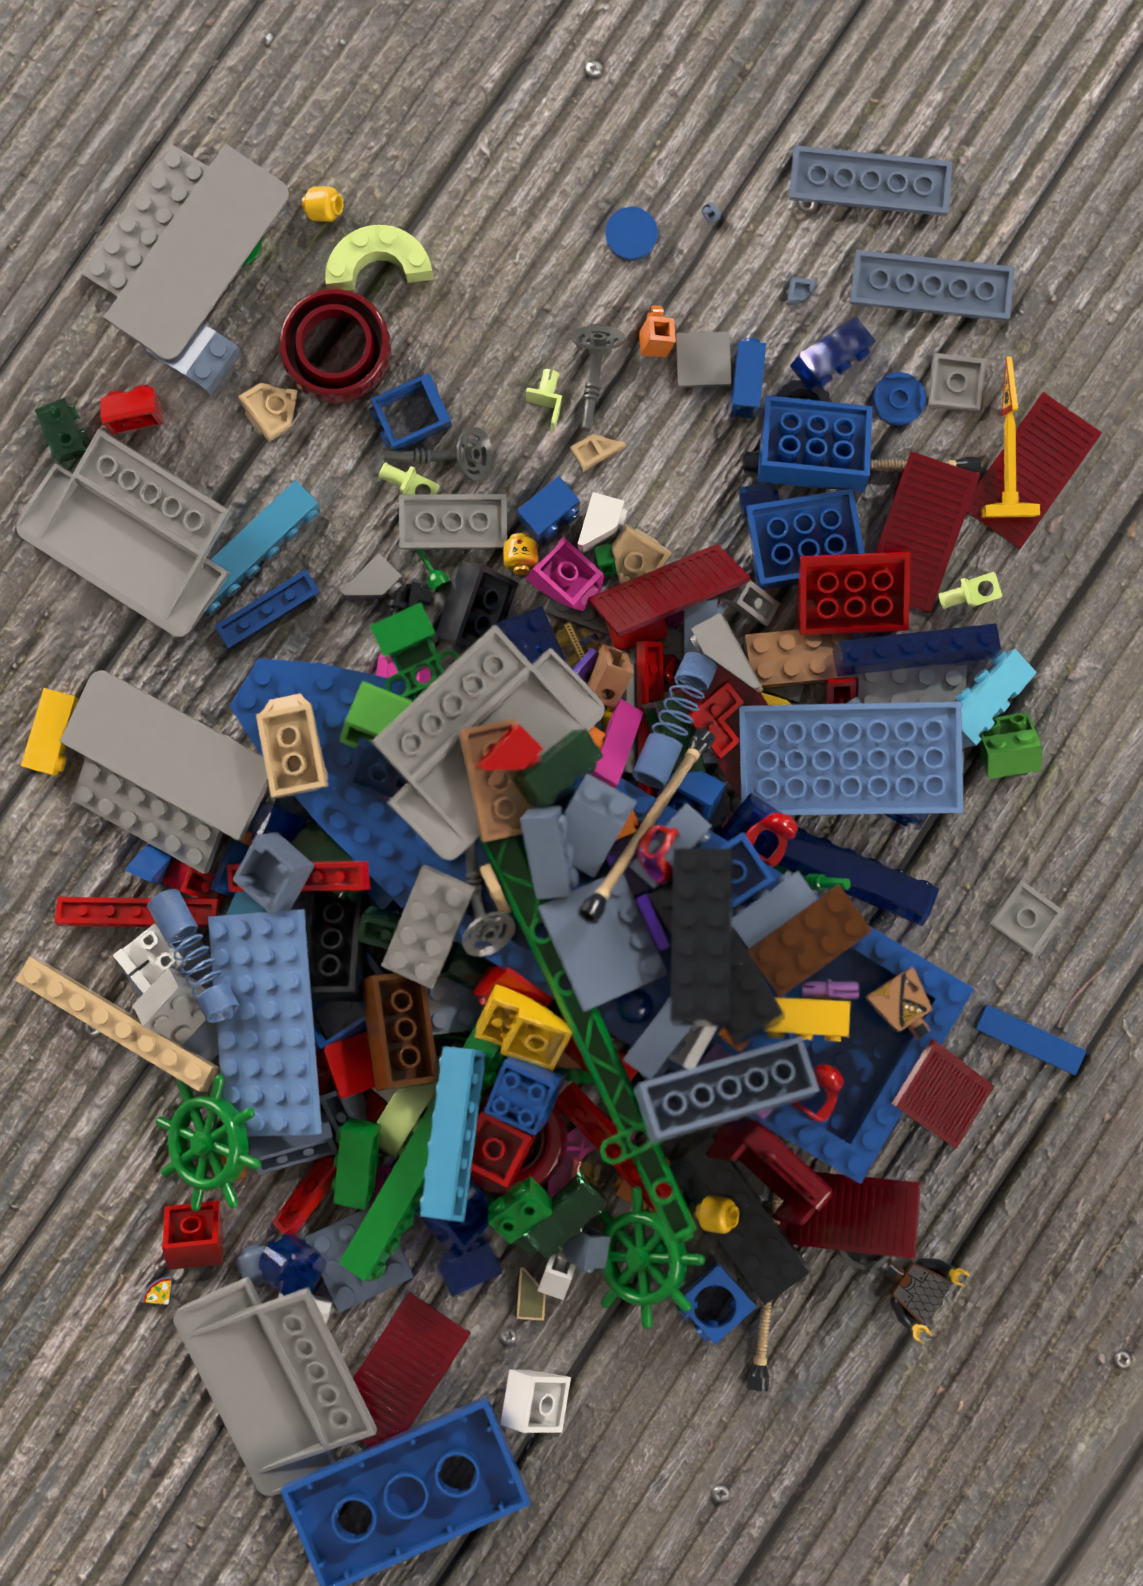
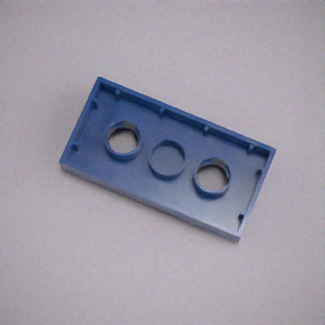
(406, 1494)

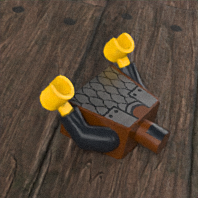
(920, 1290)

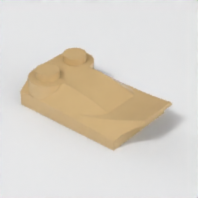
(291, 747)

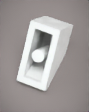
(556, 1276)

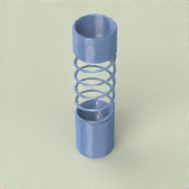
(660, 750)
(177, 925)

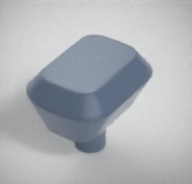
(710, 212)

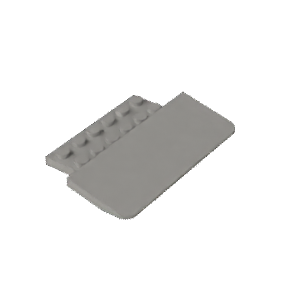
(183, 244)
(131, 532)
(478, 689)
(162, 771)
(274, 1380)

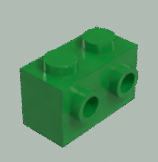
(519, 1209)

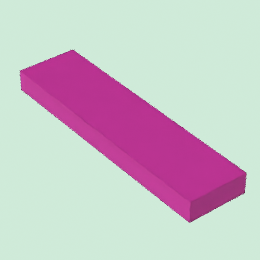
(617, 743)

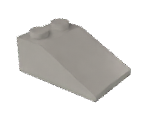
(720, 644)

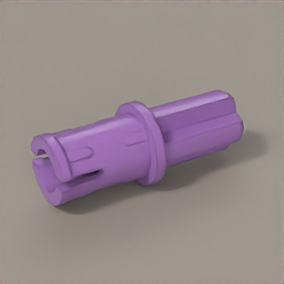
(830, 990)

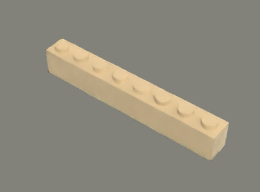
(117, 1024)

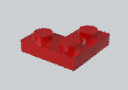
(712, 716)

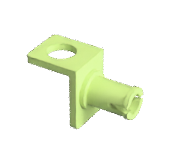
(545, 395)
(407, 480)
(969, 592)

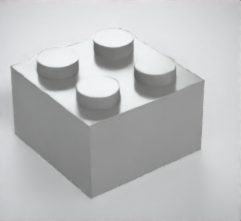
(171, 1007)

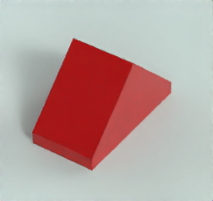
(840, 690)

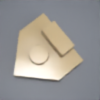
(269, 409)
(637, 554)

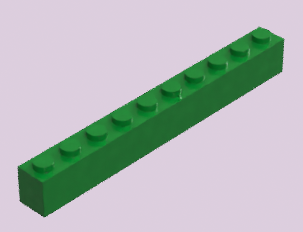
(404, 1187)

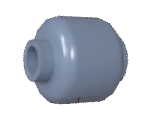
(249, 1262)

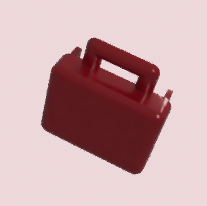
(775, 1166)

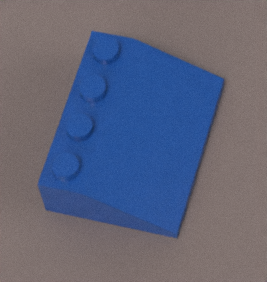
(815, 444)
(801, 527)

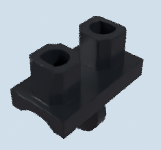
(412, 595)

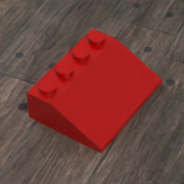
(853, 593)

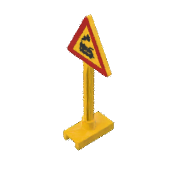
(1010, 497)

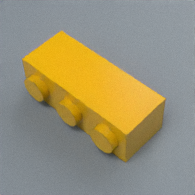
(44, 749)
(812, 1017)

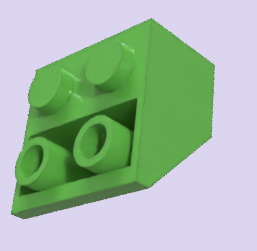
(371, 713)
(1010, 747)

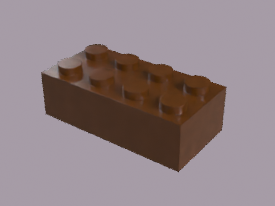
(808, 941)
(399, 1032)

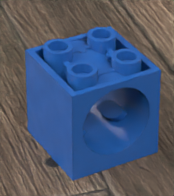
(525, 1094)
(739, 1306)

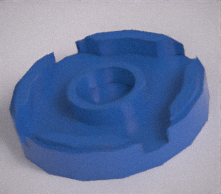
(631, 233)
(898, 399)

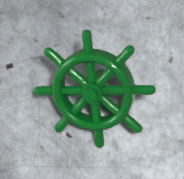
(208, 1143)
(643, 1258)

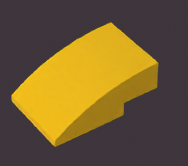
(522, 1028)

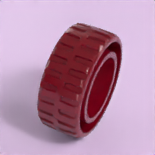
(349, 384)
(547, 1161)

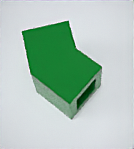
(605, 559)

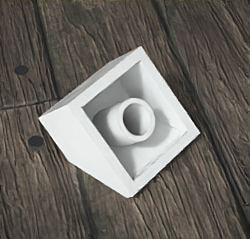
(601, 522)
(535, 1401)

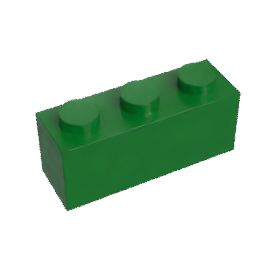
(356, 1163)

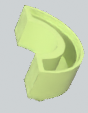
(375, 244)
(404, 1115)

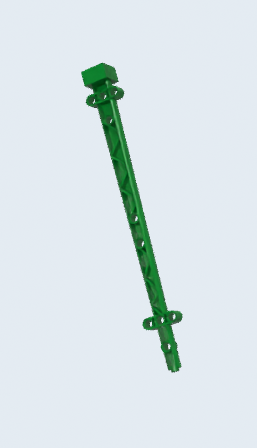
(409, 643)

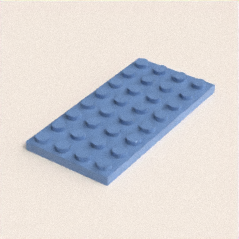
(853, 757)
(270, 1037)

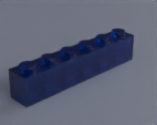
(916, 649)
(869, 879)

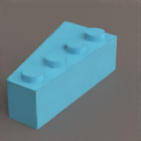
(991, 692)

